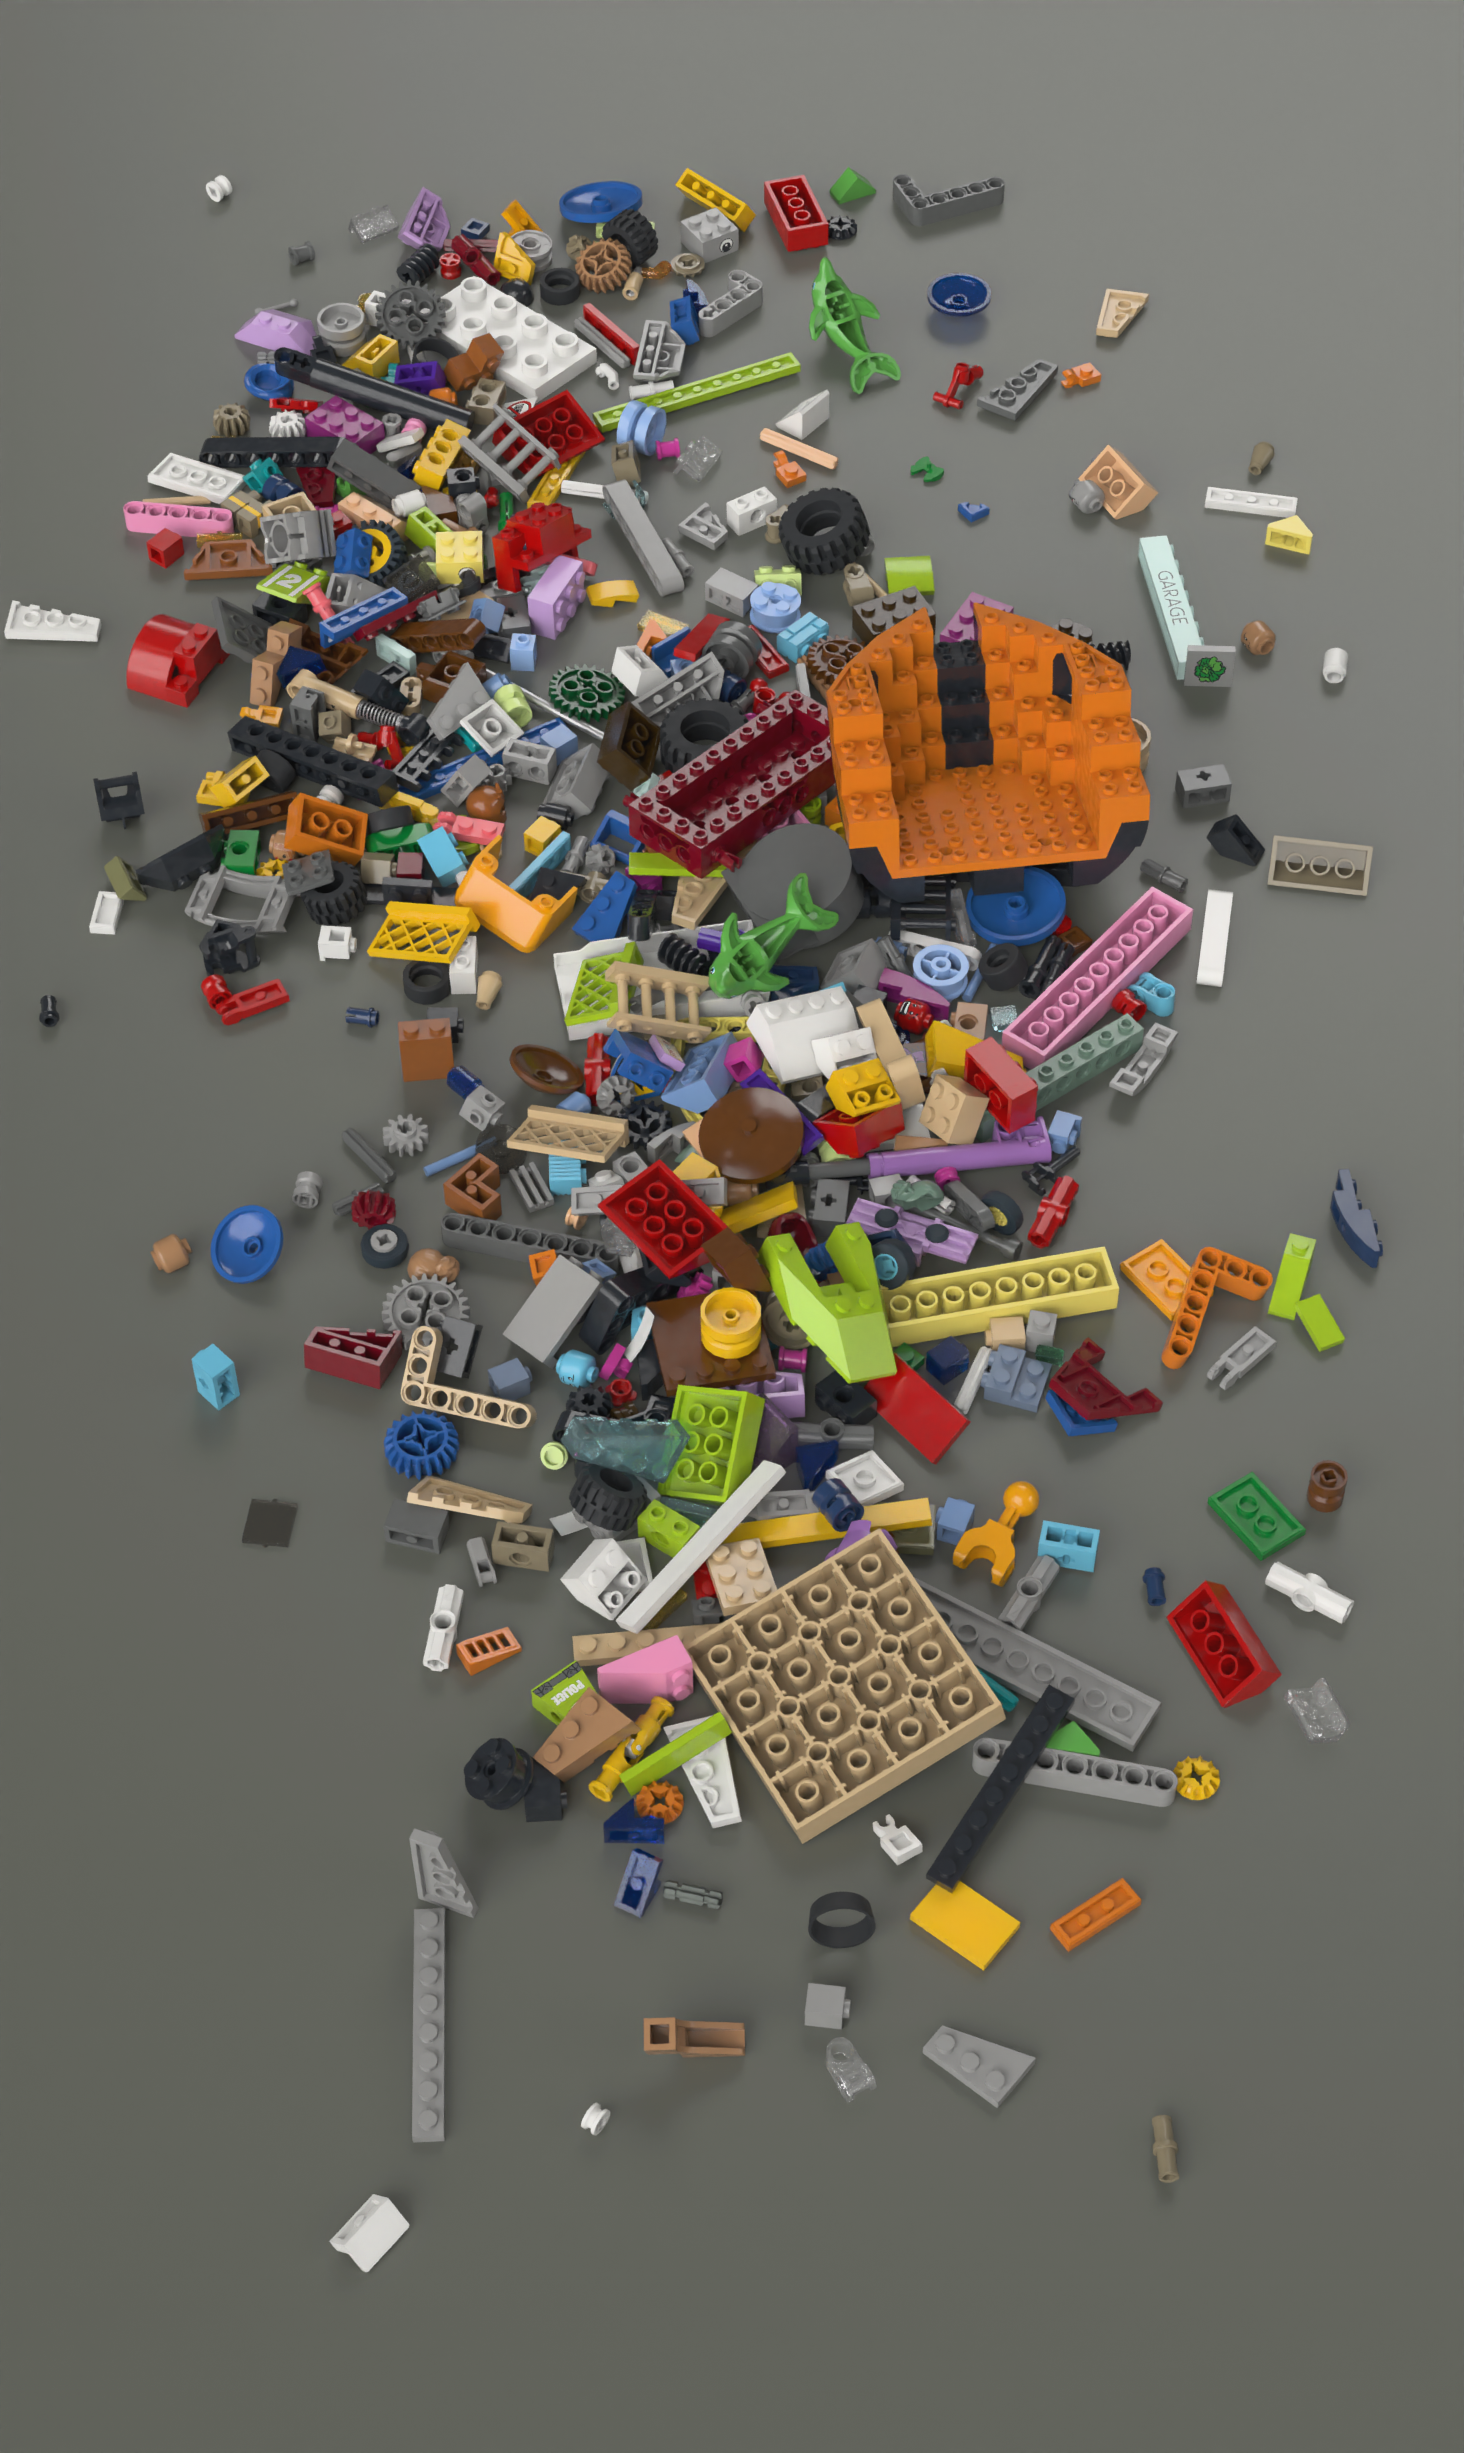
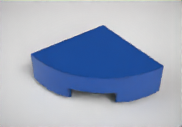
(973, 512)

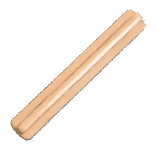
(799, 448)

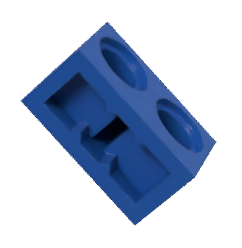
(685, 320)

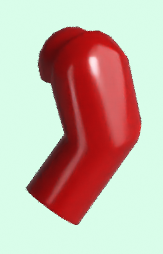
(491, 497)

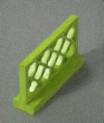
(630, 955)

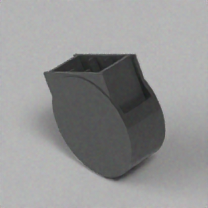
(776, 859)

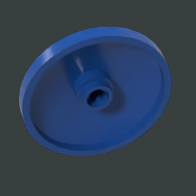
(599, 201)
(1019, 916)

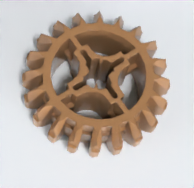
(600, 260)

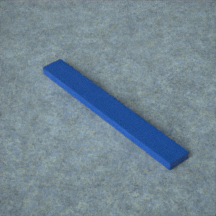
(442, 775)

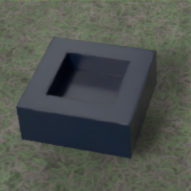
(475, 229)

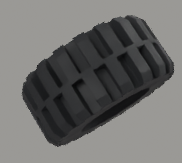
(814, 513)
(693, 723)

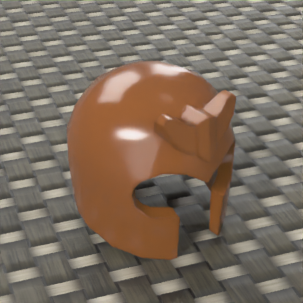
(486, 803)

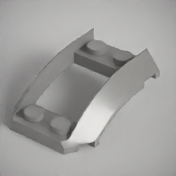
(267, 887)

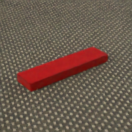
(611, 332)
(693, 644)

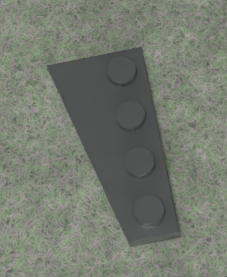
(1019, 391)

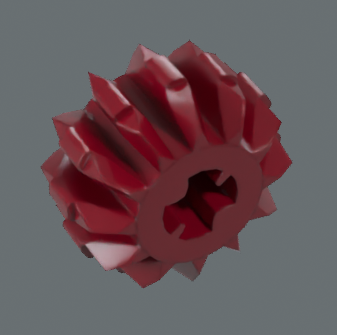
(373, 1209)

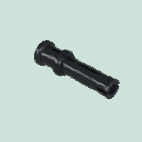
(1037, 972)

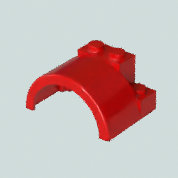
(168, 643)

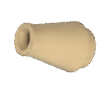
(488, 987)

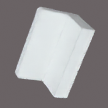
(370, 2232)

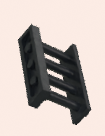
(899, 910)

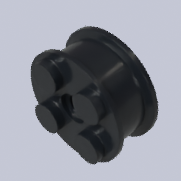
(499, 1774)

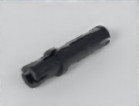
(1058, 965)

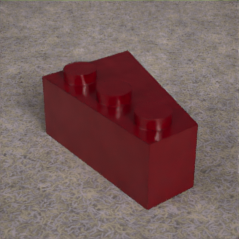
(353, 1355)

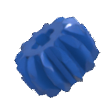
(820, 1262)

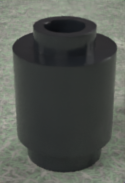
(560, 814)

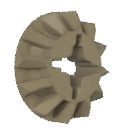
(682, 263)

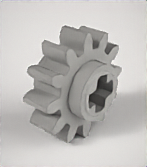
(405, 1135)

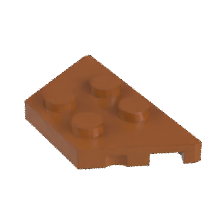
(228, 560)

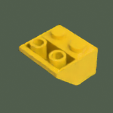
(375, 356)
(862, 1088)

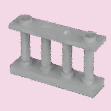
(504, 473)

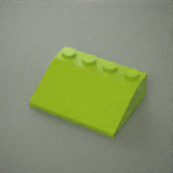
(720, 1446)

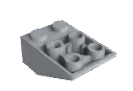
(349, 590)

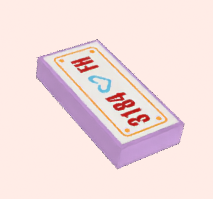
(666, 1053)

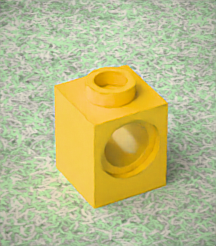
(540, 835)

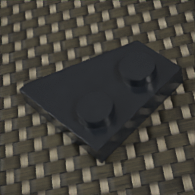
(555, 883)

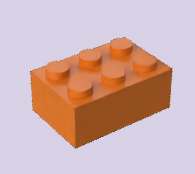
(323, 825)

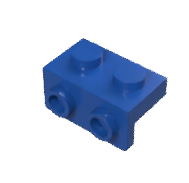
(353, 553)

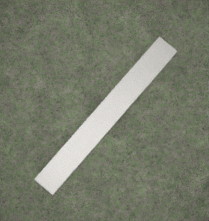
(700, 1547)

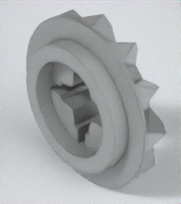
(606, 1094)

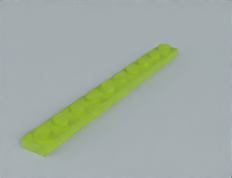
(707, 388)

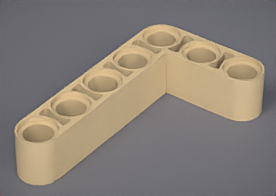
(898, 1066)
(455, 1396)

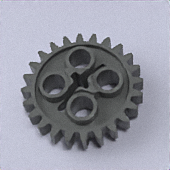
(420, 299)

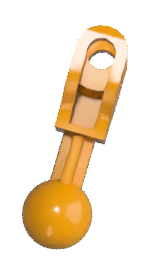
(996, 1539)

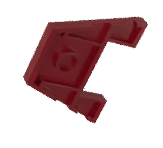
(1094, 1394)

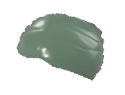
(920, 1194)

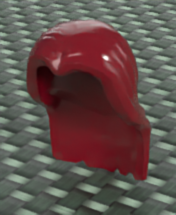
(798, 1228)

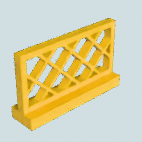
(428, 918)

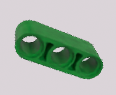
(398, 840)

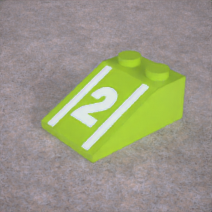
(292, 579)

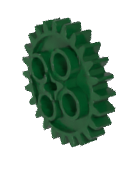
(586, 692)

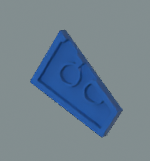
(606, 912)

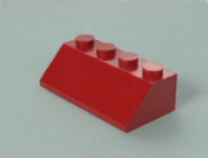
(1223, 1644)

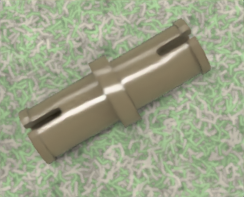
(1165, 2148)

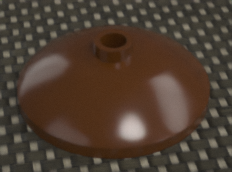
(546, 1069)

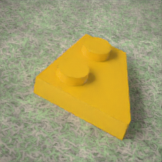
(512, 260)

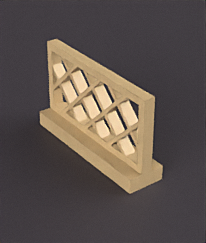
(579, 1127)

